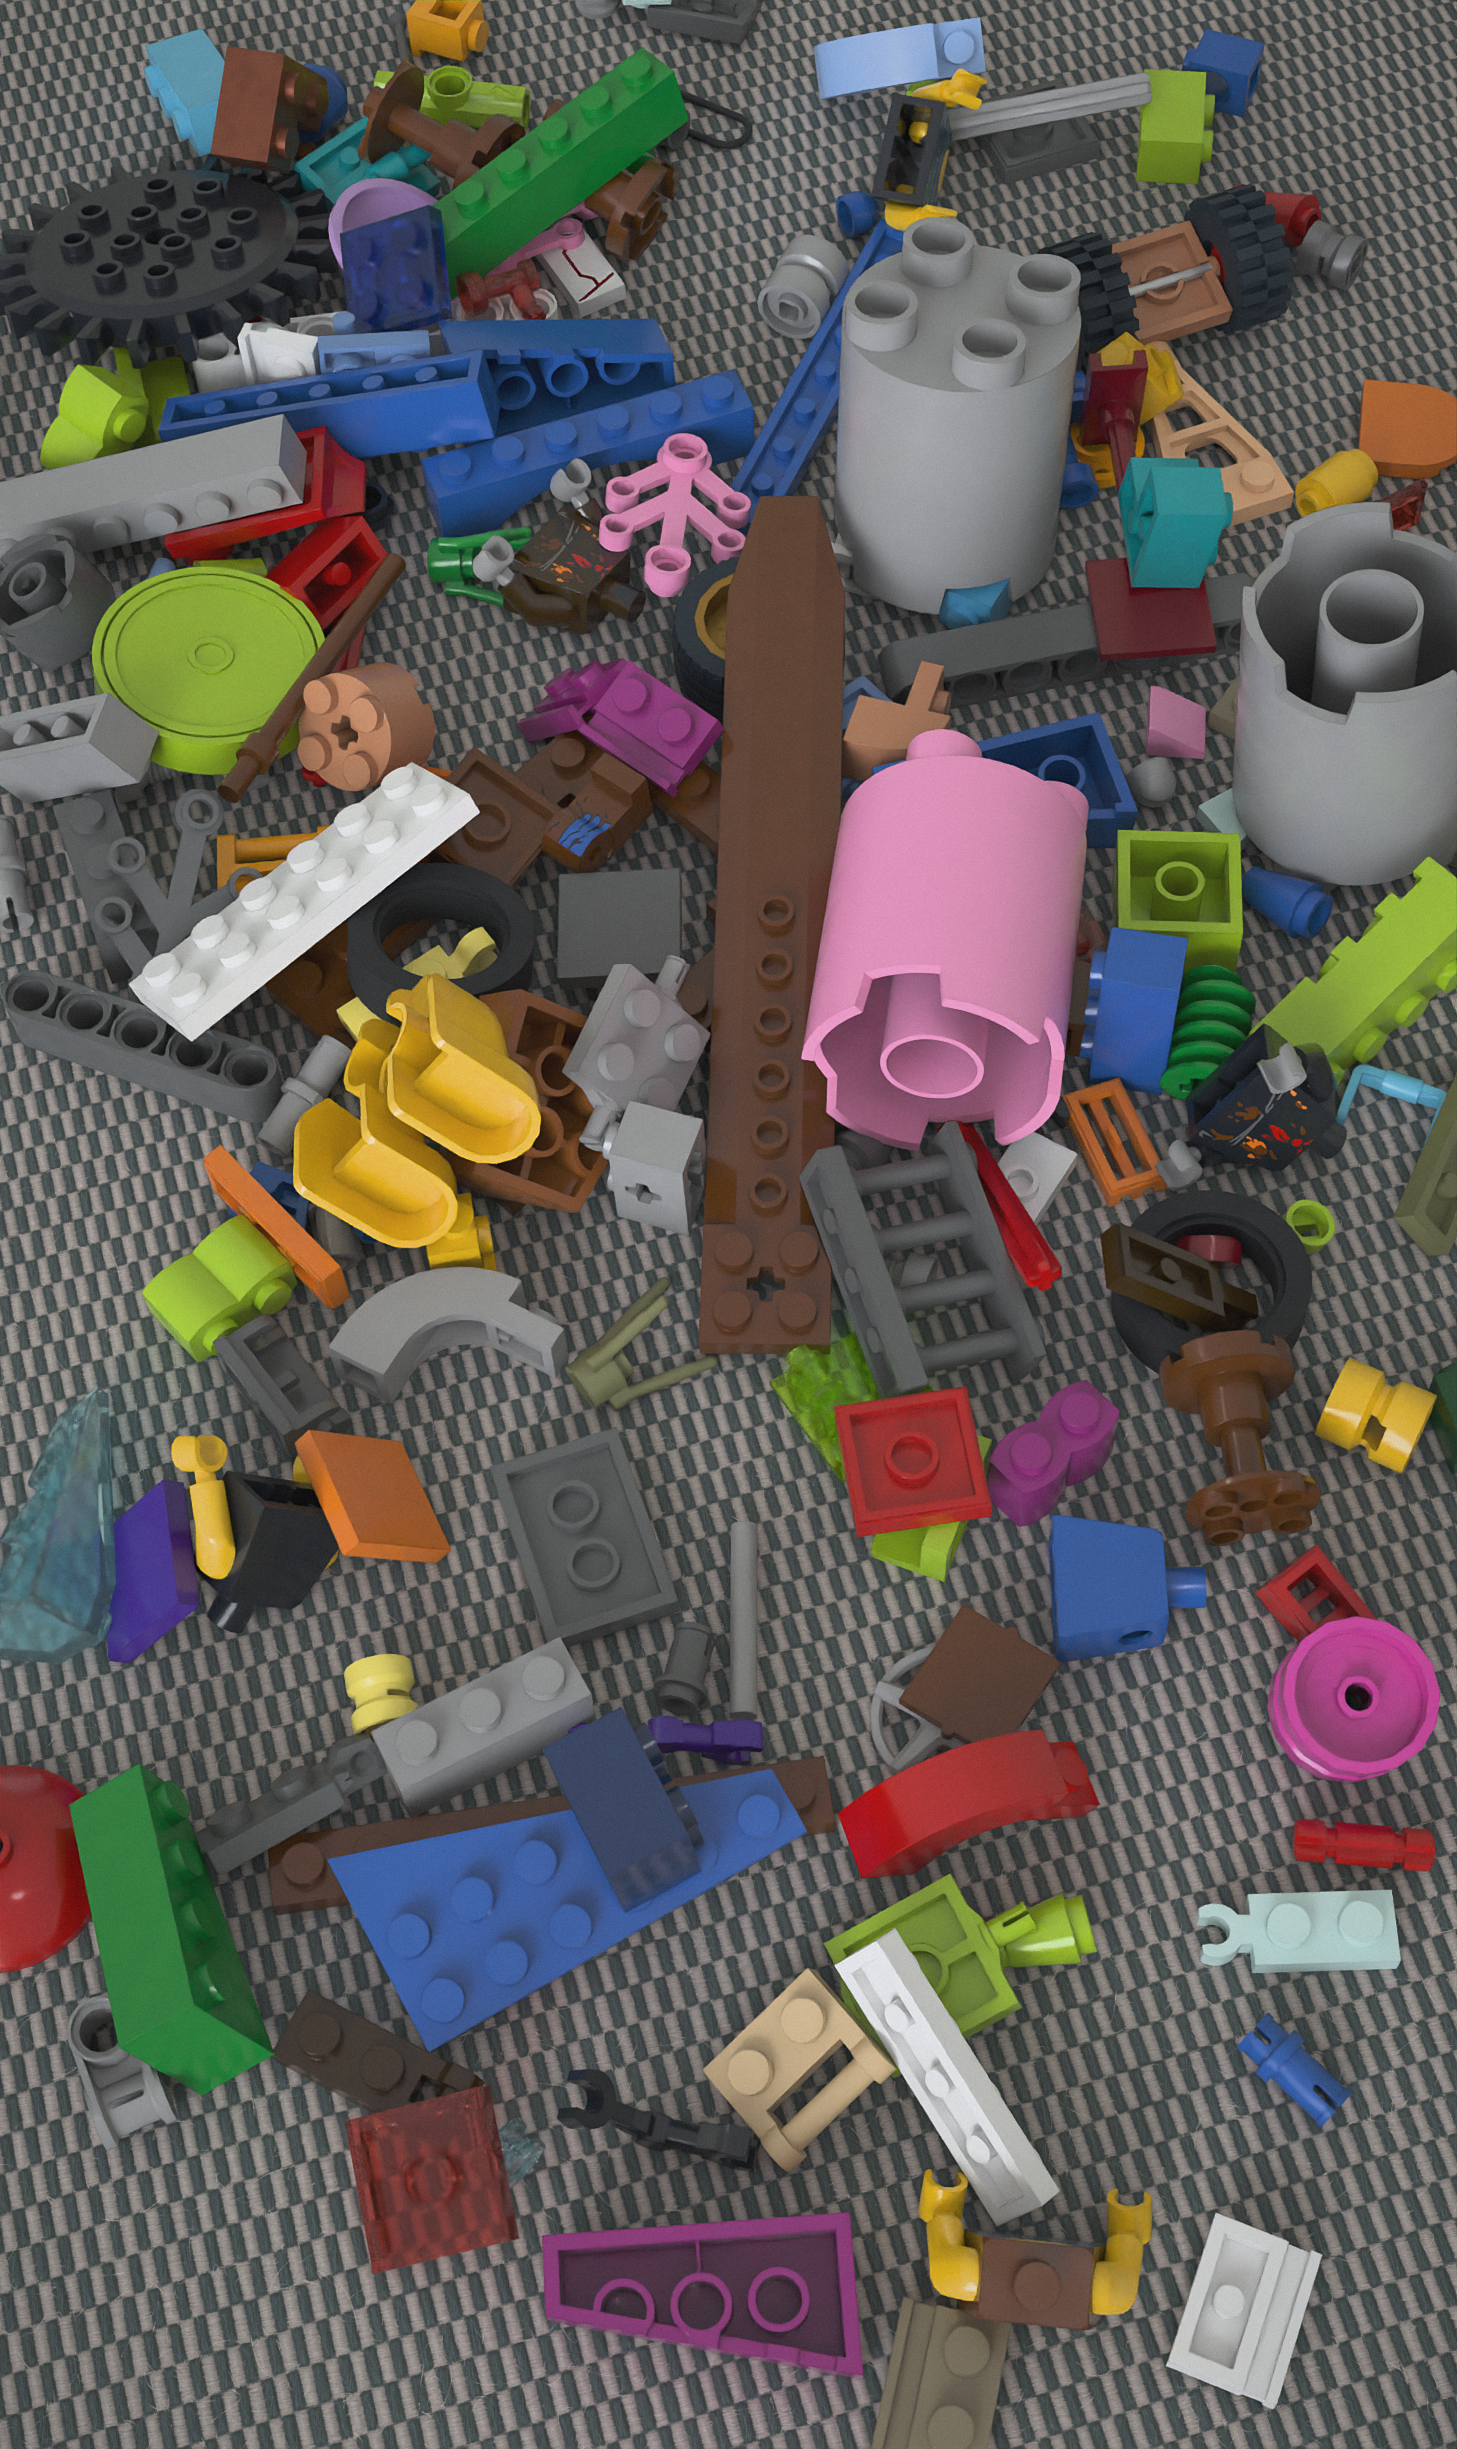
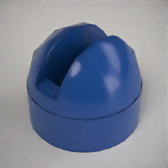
(856, 213)

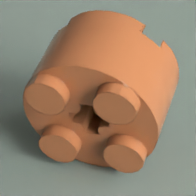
(364, 725)

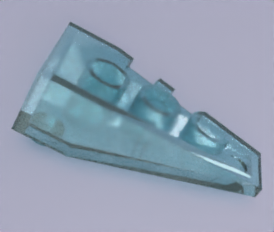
(62, 1543)

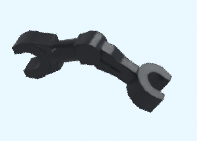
(720, 2142)

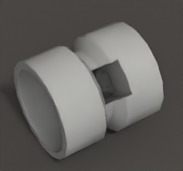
(803, 286)

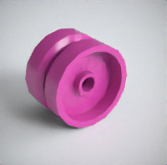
(1386, 1673)

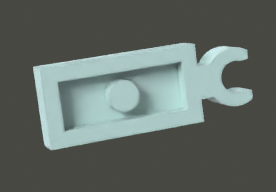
(1307, 1931)

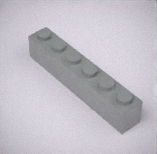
(158, 488)

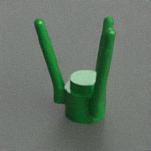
(452, 561)

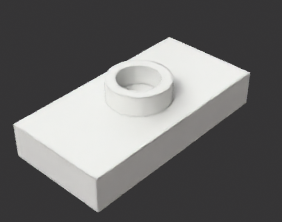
(1037, 1171)

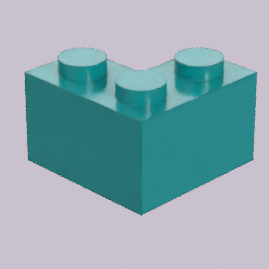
(1172, 520)

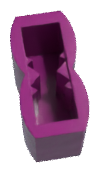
(1057, 1451)

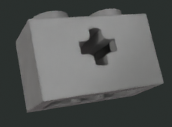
(657, 1166)

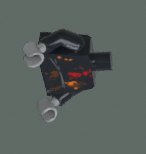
(1258, 1110)

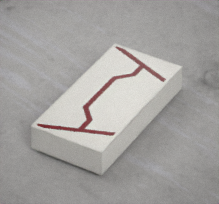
(583, 276)

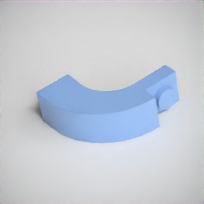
(898, 57)

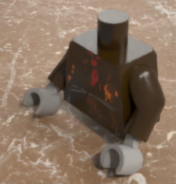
(563, 570)

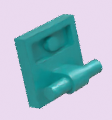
(338, 166)

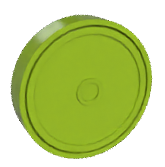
(204, 661)

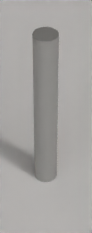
(743, 1621)

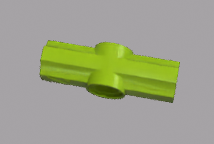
(453, 95)

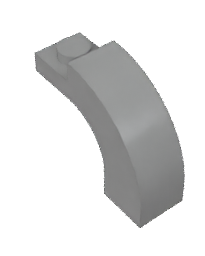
(438, 1311)

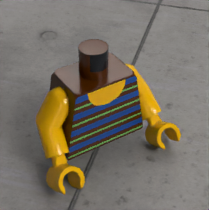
(1033, 2276)

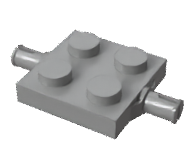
(635, 1046)

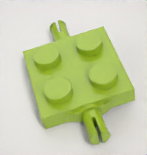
(953, 1951)

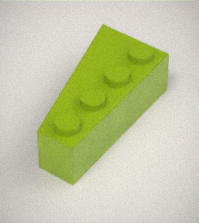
(1380, 979)

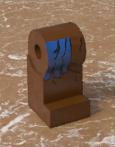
(599, 817)

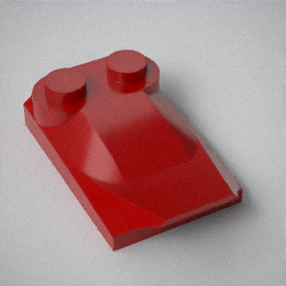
(331, 490)

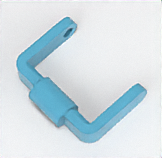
(1391, 1084)

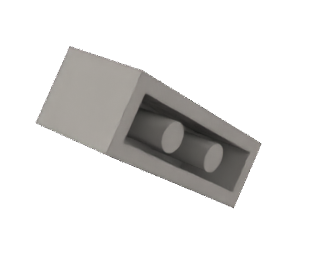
(73, 748)
(484, 1727)

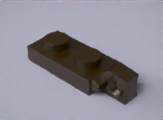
(1173, 1280)

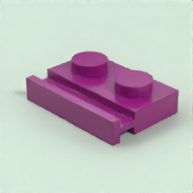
(570, 699)
(651, 728)

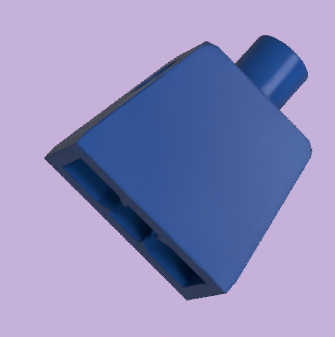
(1113, 1588)

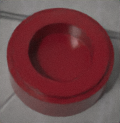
(1221, 1250)

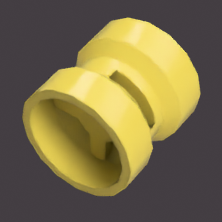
(380, 1690)

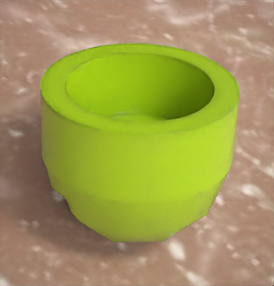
(1307, 1216)

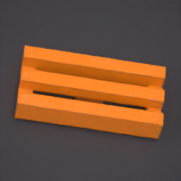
(1130, 1182)

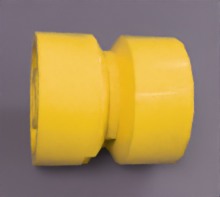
(1375, 1415)

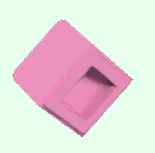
(1174, 725)

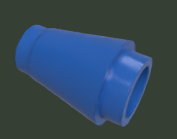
(1288, 901)

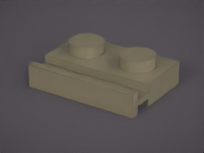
(941, 2380)

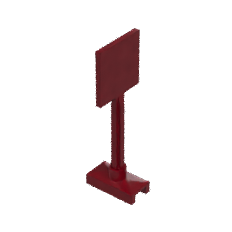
(1128, 618)

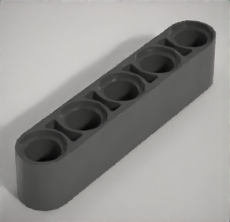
(124, 1026)

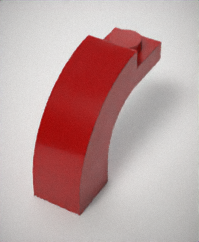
(961, 1795)

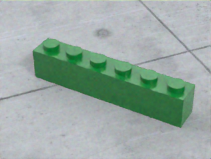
(559, 164)

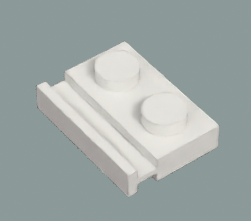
(277, 355)
(1244, 2310)

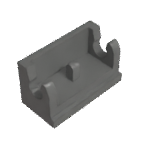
(278, 1383)

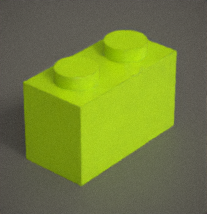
(1173, 126)

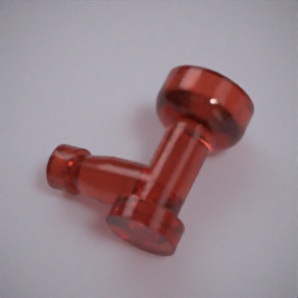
(519, 283)

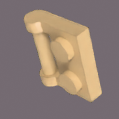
(782, 2052)

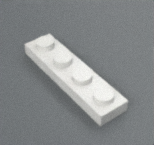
(947, 2078)

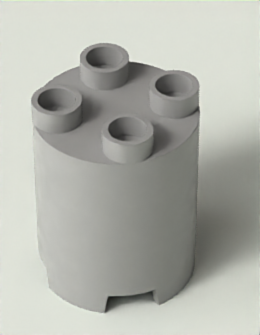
(954, 416)
(1349, 701)

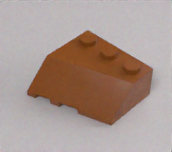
(557, 1167)

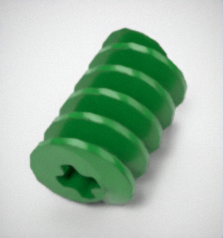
(1207, 1026)

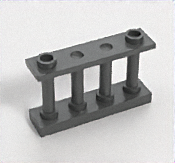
(881, 1306)

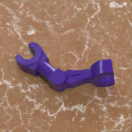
(720, 1741)

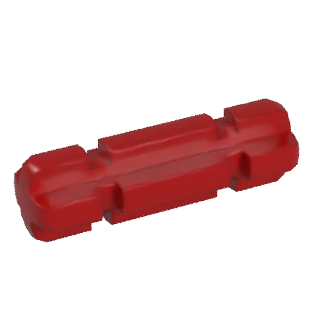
(1363, 1845)

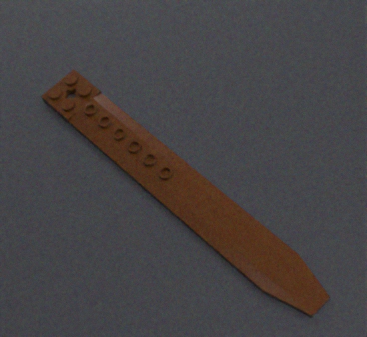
(770, 912)

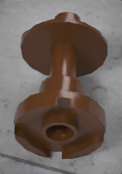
(453, 147)
(632, 203)
(1229, 1384)

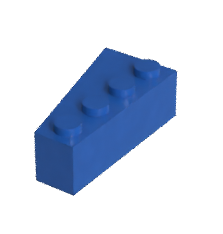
(564, 365)
(1075, 754)

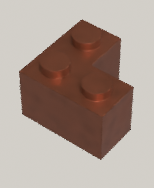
(263, 106)

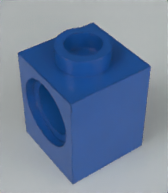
(1230, 68)

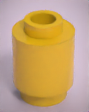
(1337, 481)

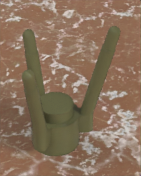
(603, 1368)

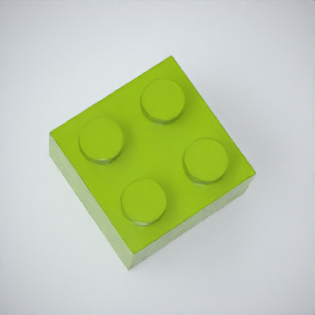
(1181, 889)

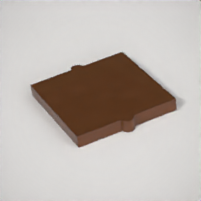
(979, 1680)

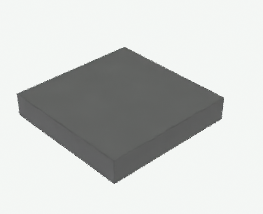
(1042, 147)
(617, 921)

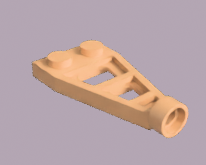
(1255, 480)

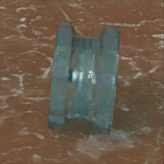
(518, 2151)

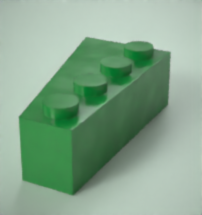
(163, 1935)

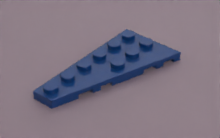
(519, 1903)

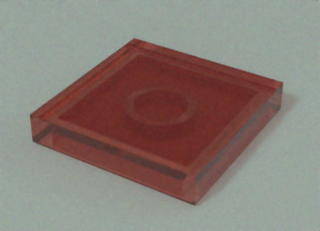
(431, 2179)

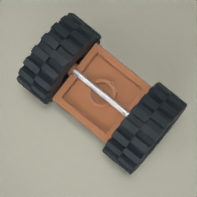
(1204, 273)

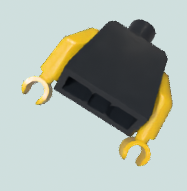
(918, 149)
(253, 1533)

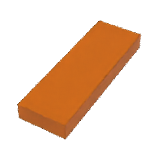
(305, 1255)

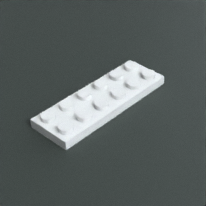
(302, 899)

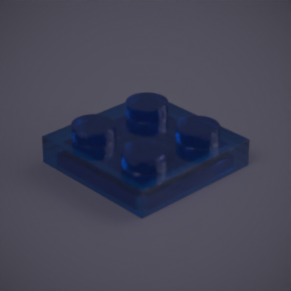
(397, 272)

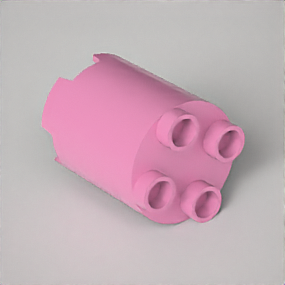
(949, 946)

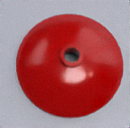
(40, 1867)

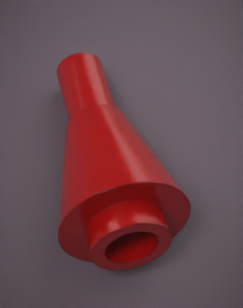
(1295, 213)

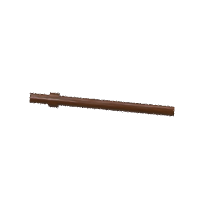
(261, 747)

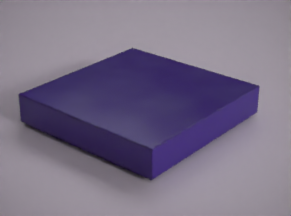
(153, 1571)

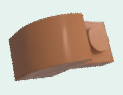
(883, 729)

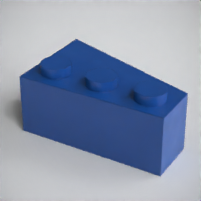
(1133, 1008)

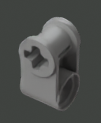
(118, 2087)

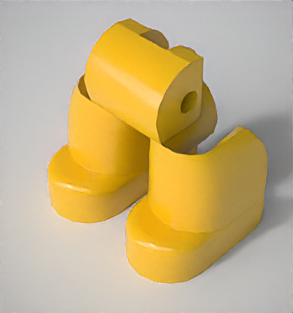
(433, 1078)

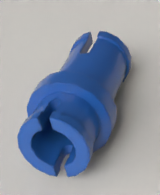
(1293, 2069)

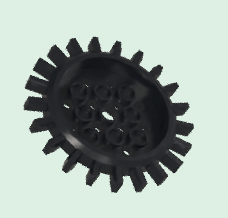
(164, 260)

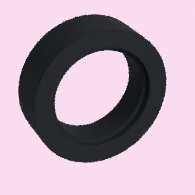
(440, 893)
(1263, 1238)

